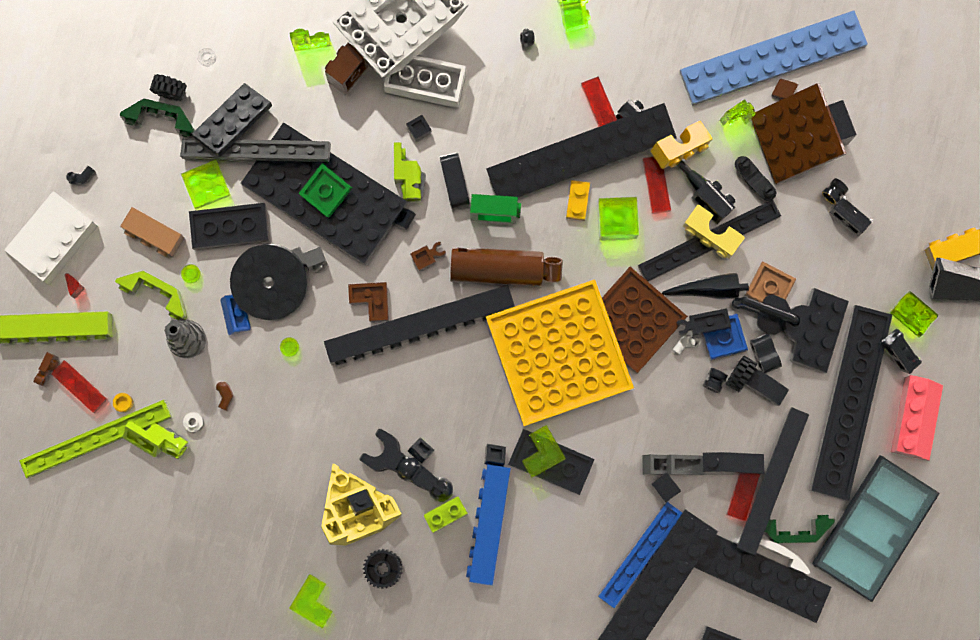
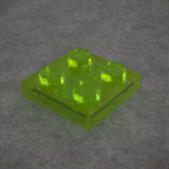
(205, 184)

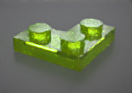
(302, 40)
(548, 454)
(307, 604)

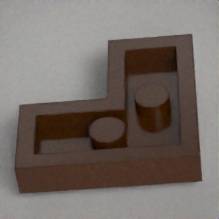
(375, 295)

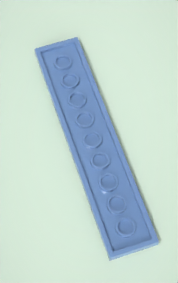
(773, 57)

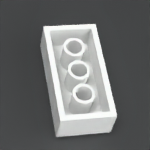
(428, 81)

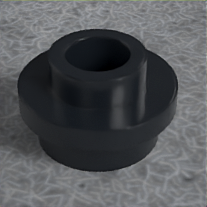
(527, 37)

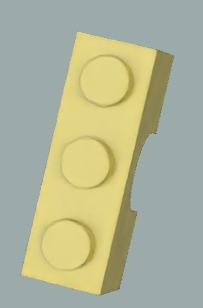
(698, 225)

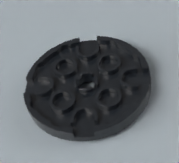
(249, 287)

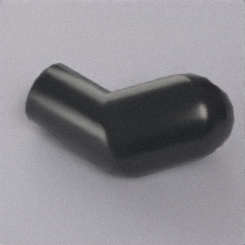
(80, 178)

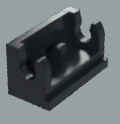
(851, 216)
(901, 352)

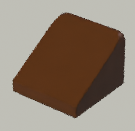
(784, 89)

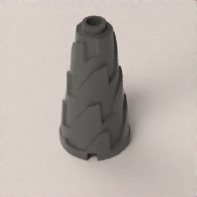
(185, 338)

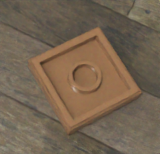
(769, 281)

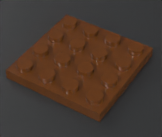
(798, 133)
(640, 318)

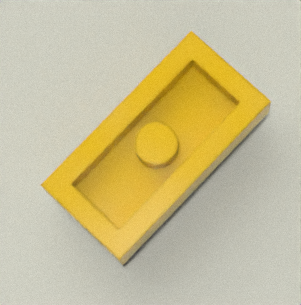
(578, 200)

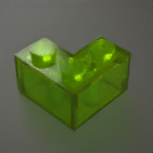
(574, 14)

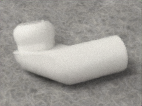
(686, 342)

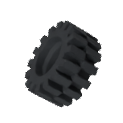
(168, 87)
(741, 374)

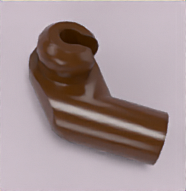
(226, 394)

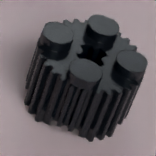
(377, 559)

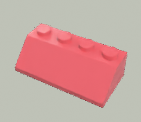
(917, 417)

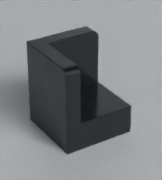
(666, 487)

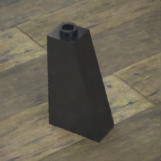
(954, 281)

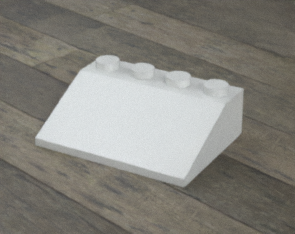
(51, 238)

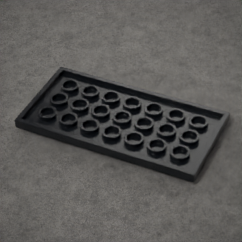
(357, 222)

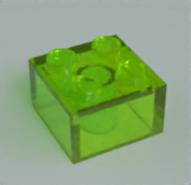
(617, 218)

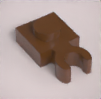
(424, 257)
(47, 366)

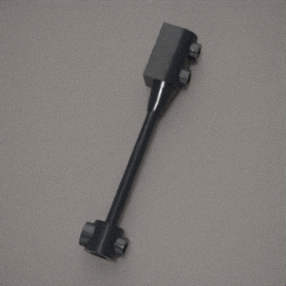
(707, 192)

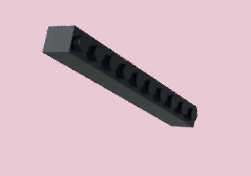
(417, 325)

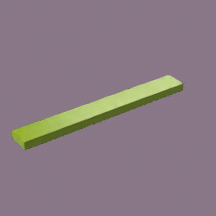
(93, 439)

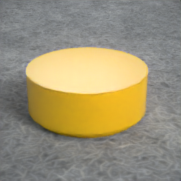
(123, 402)

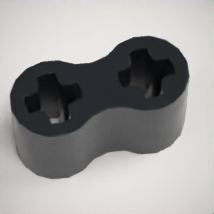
(765, 353)

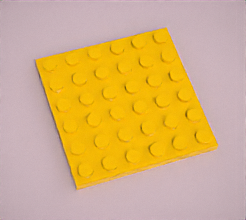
(559, 352)

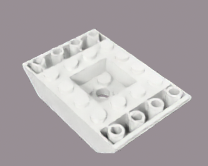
(390, 44)

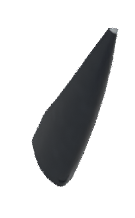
(716, 286)

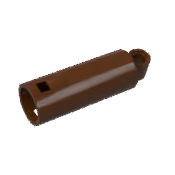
(503, 267)

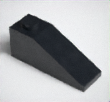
(732, 463)

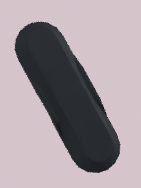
(755, 178)

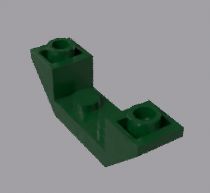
(135, 115)
(819, 528)

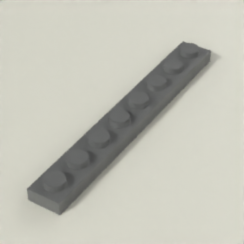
(261, 150)

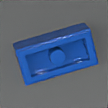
(234, 316)

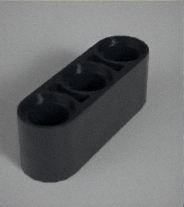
(454, 180)

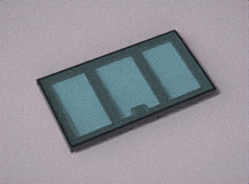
(875, 528)

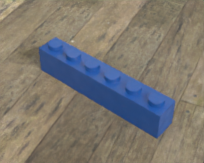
(489, 524)

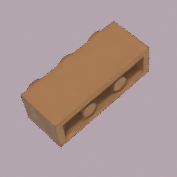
(151, 232)

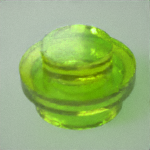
(190, 273)
(289, 347)

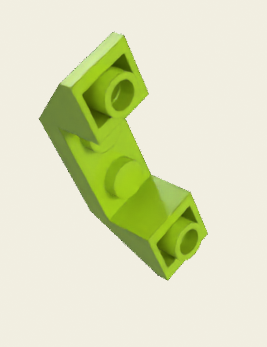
(133, 281)

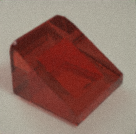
(73, 285)

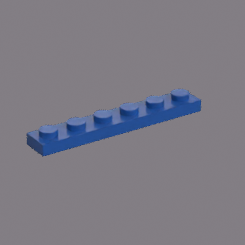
(640, 555)

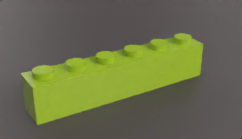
(55, 326)

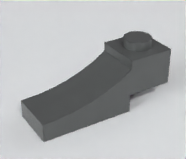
(312, 259)
(672, 464)

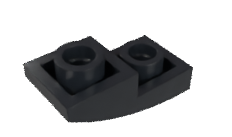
(767, 386)

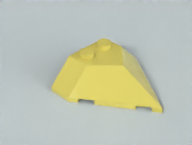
(340, 522)

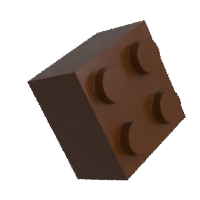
(345, 68)

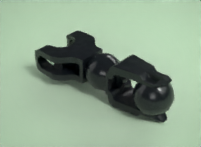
(407, 468)

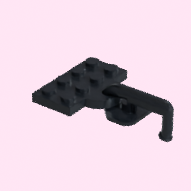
(815, 324)

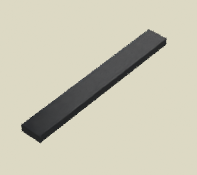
(694, 248)
(772, 481)

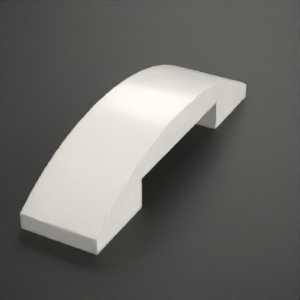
(794, 562)

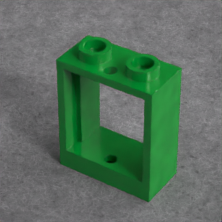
(494, 208)

